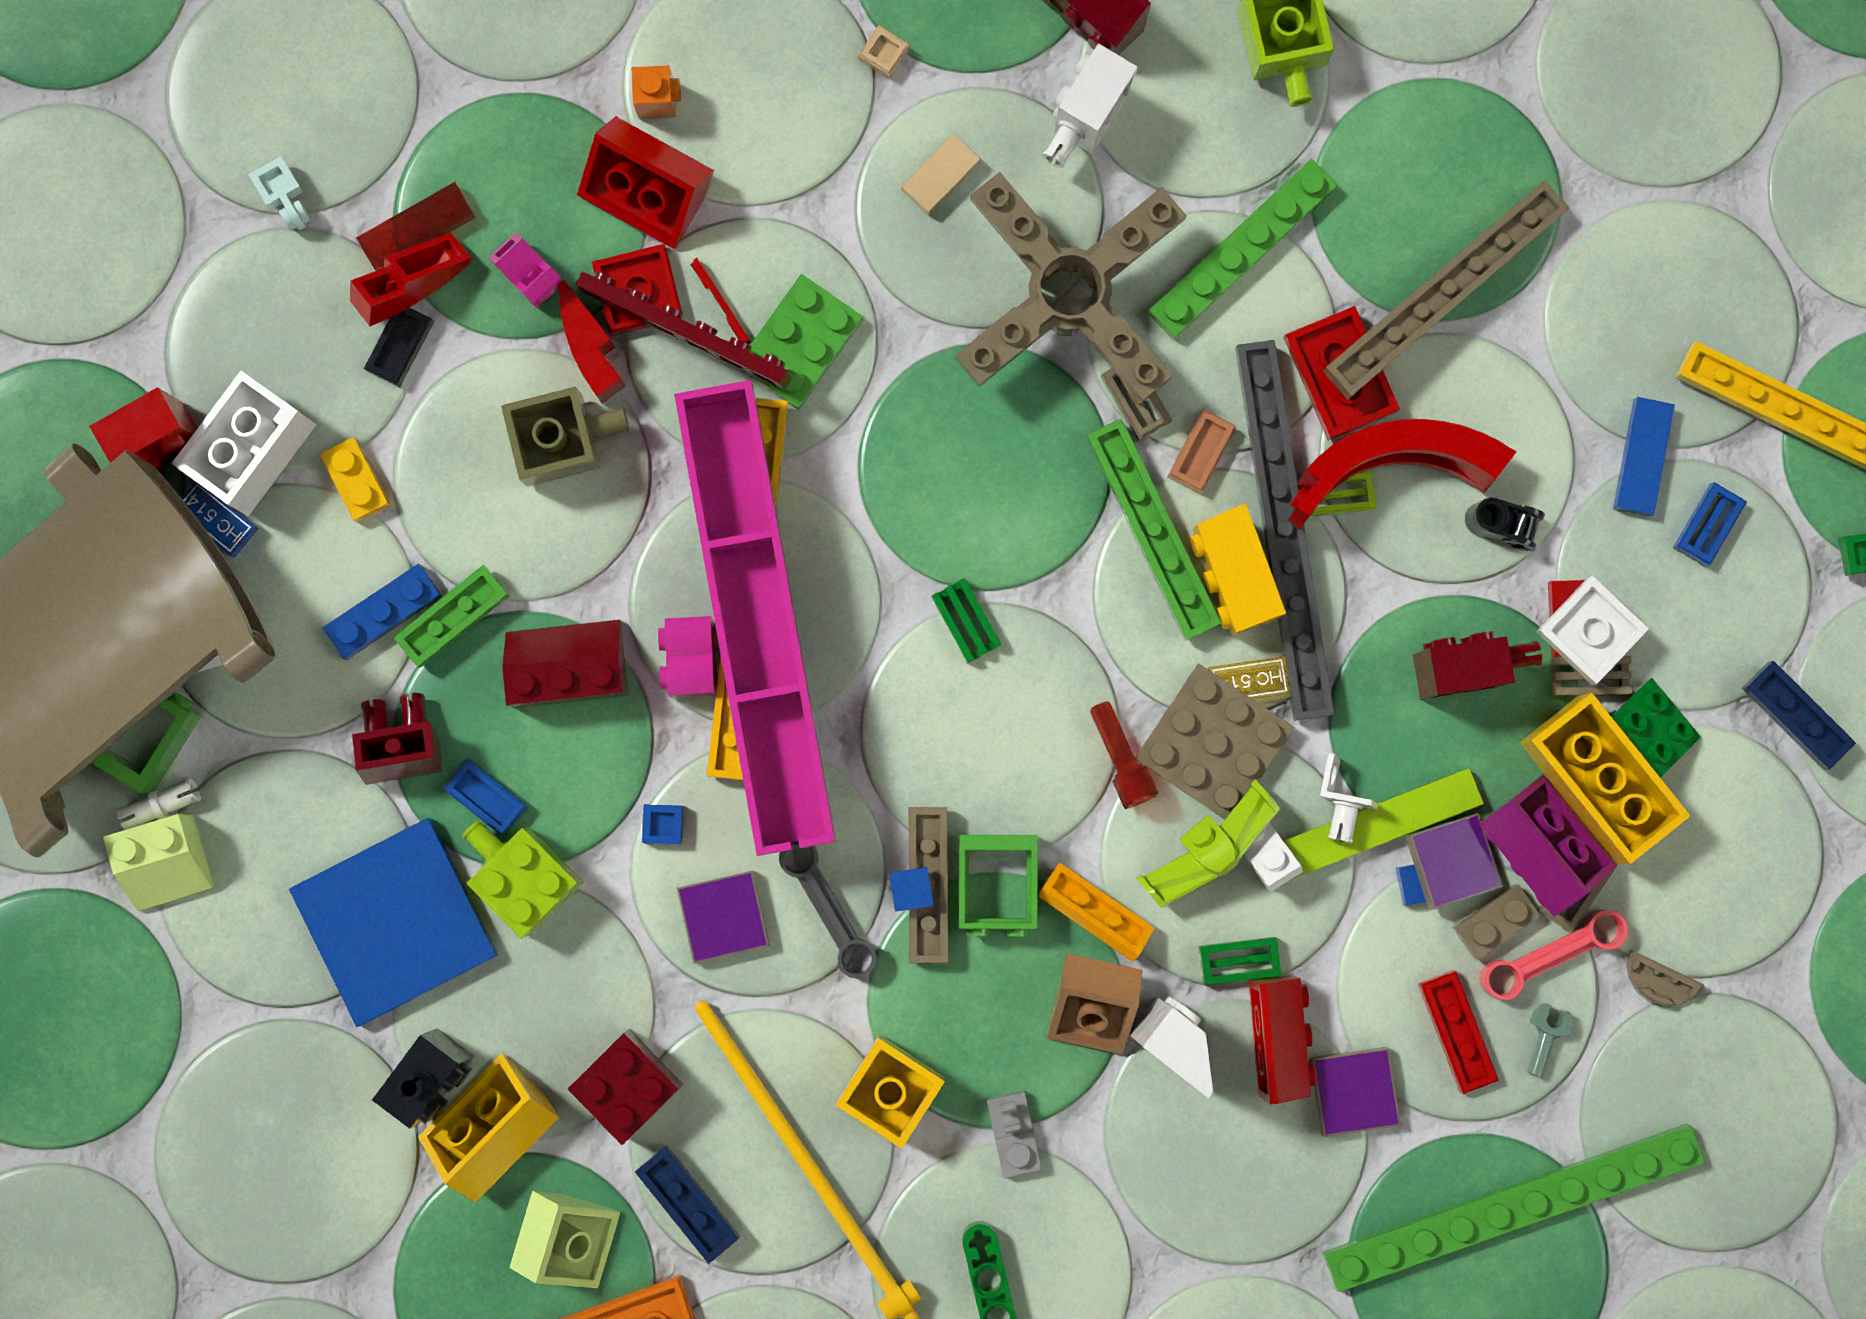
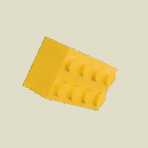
(1604, 779)

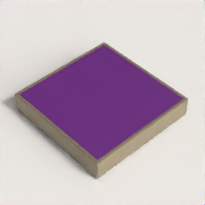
(1453, 861)
(723, 917)
(1355, 1092)

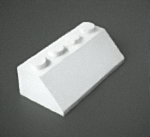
(1175, 1039)

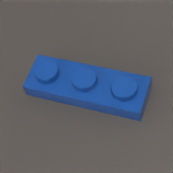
(382, 612)

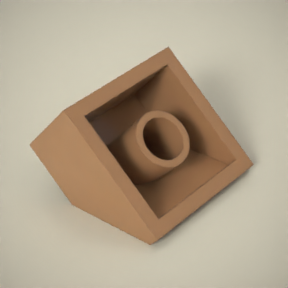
(1095, 1004)

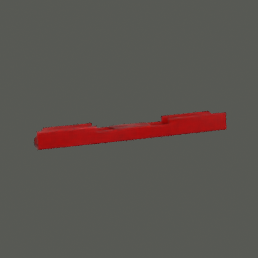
(731, 319)

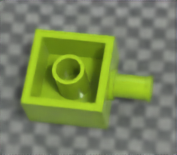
(1286, 41)
(520, 877)

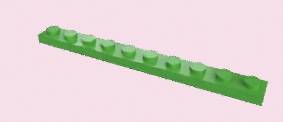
(1513, 1207)

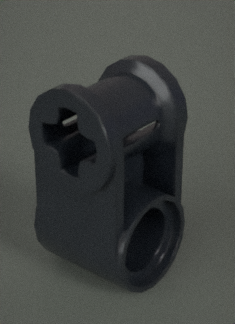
(1511, 525)

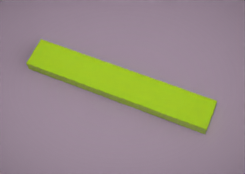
(1390, 821)

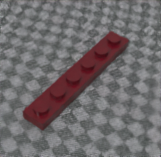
(698, 336)

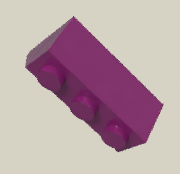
(1548, 846)

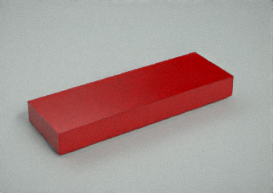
(1458, 1032)

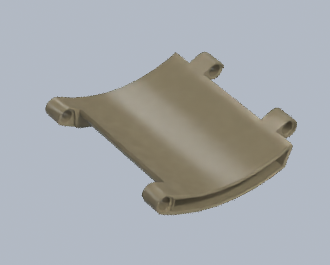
(103, 624)

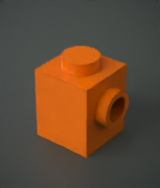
(655, 92)

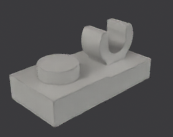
(1013, 1134)

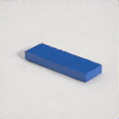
(1643, 456)

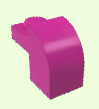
(526, 270)

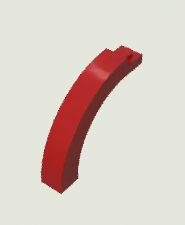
(1419, 442)

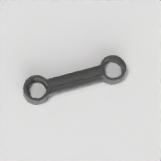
(830, 912)

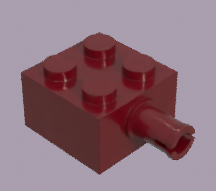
(1470, 666)

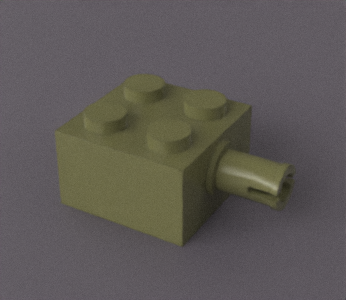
(556, 435)

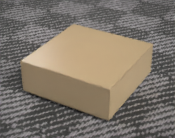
(884, 52)

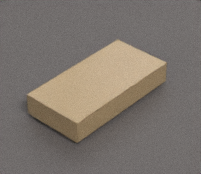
(940, 174)

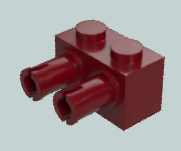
(397, 751)

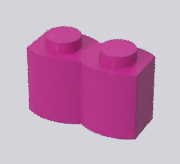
(689, 656)

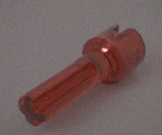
(1132, 780)

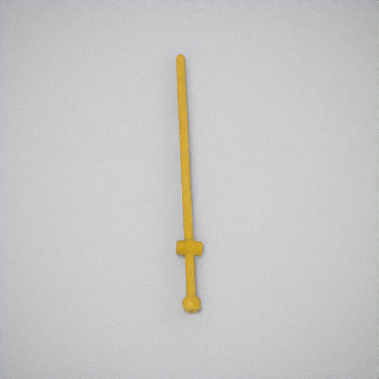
(898, 1299)

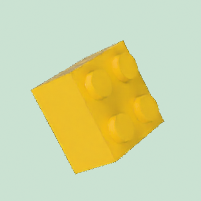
(890, 1091)

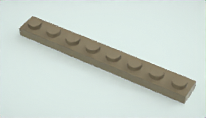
(1445, 289)

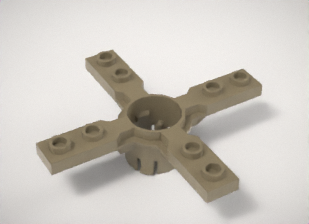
(1098, 265)

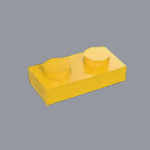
(355, 479)

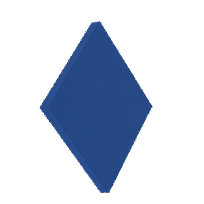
(393, 922)

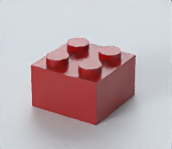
(149, 427)

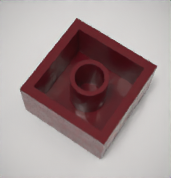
(625, 1086)

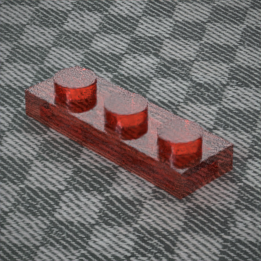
(417, 224)

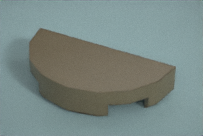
(1660, 983)

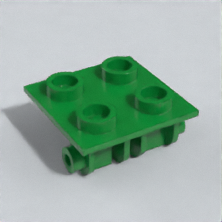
(1655, 727)

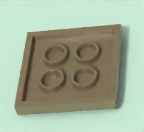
(1213, 742)

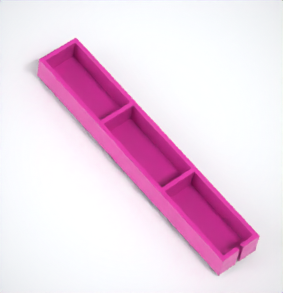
(755, 618)

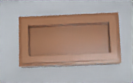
(1201, 451)

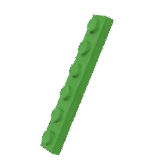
(1242, 249)
(1153, 529)

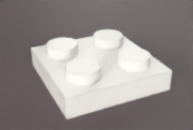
(1592, 630)

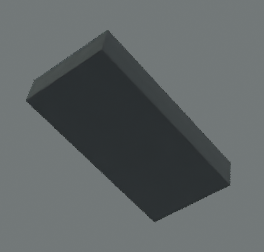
(399, 346)

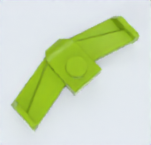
(1212, 848)

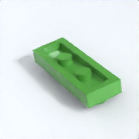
(451, 616)

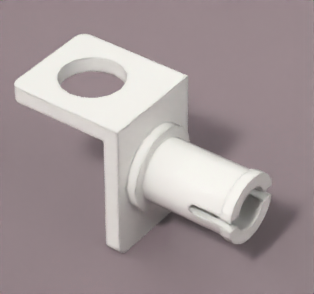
(1345, 806)

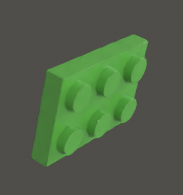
(807, 335)

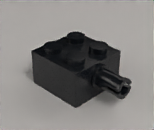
(423, 1078)

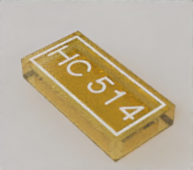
(1257, 677)

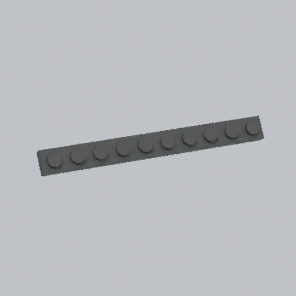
(1284, 542)

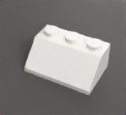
(244, 444)

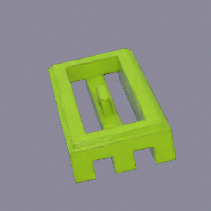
(1368, 491)

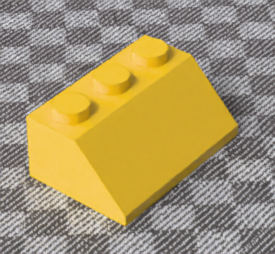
(1237, 571)
(487, 1128)

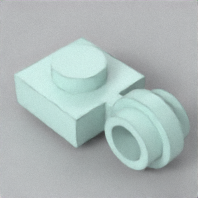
(276, 187)

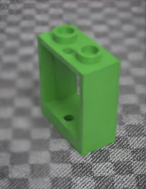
(150, 777)
(1013, 926)

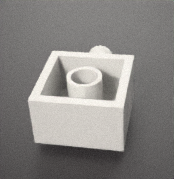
(1090, 103)

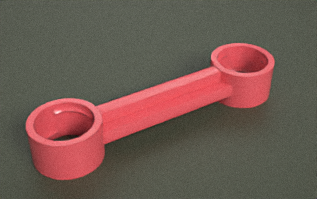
(1554, 954)

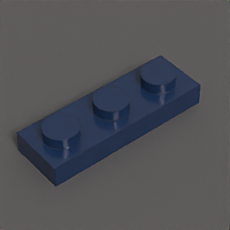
(1798, 715)
(687, 1204)

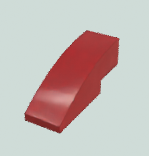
(407, 278)
(588, 345)

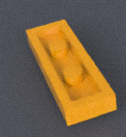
(1096, 912)

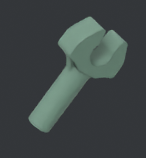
(1547, 1036)

